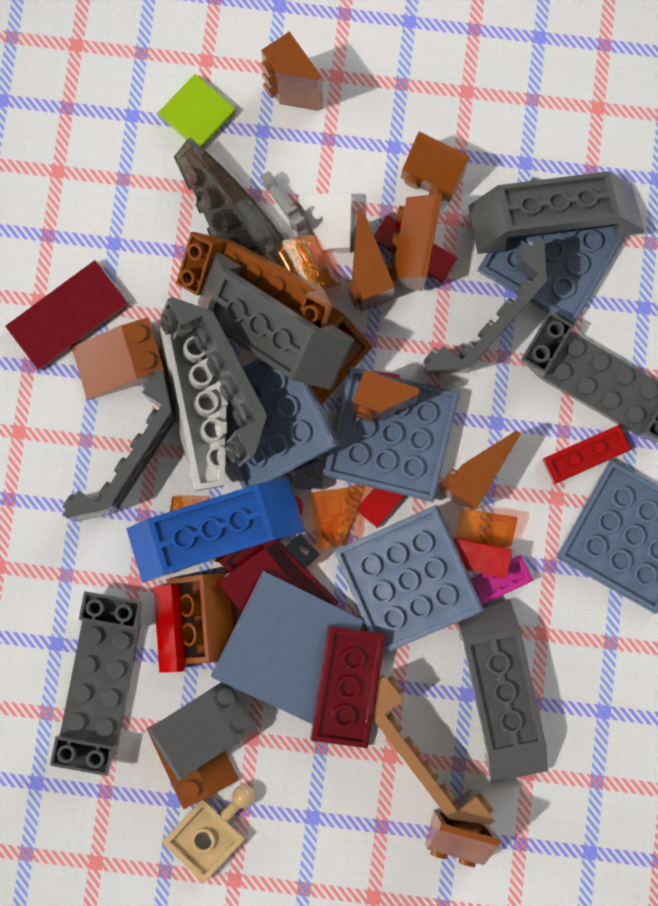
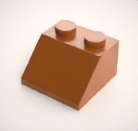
(434, 167)
(382, 397)

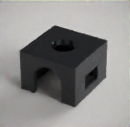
(314, 483)
(293, 548)

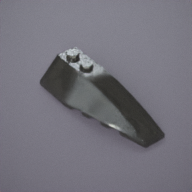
(226, 204)

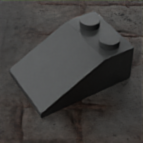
(202, 729)

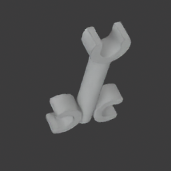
(296, 221)

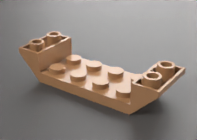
(467, 807)

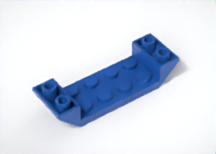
(215, 528)

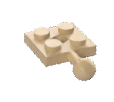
(207, 819)

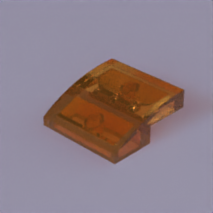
(308, 260)

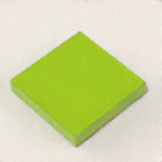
(196, 111)

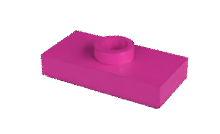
(492, 587)

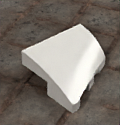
(329, 219)

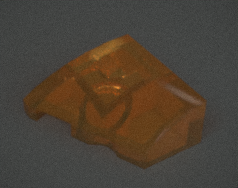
(334, 515)
(486, 527)

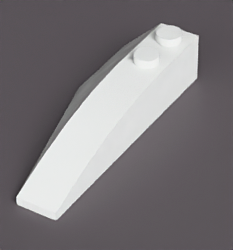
(197, 409)

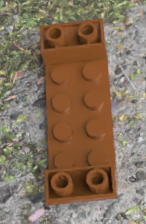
(279, 283)

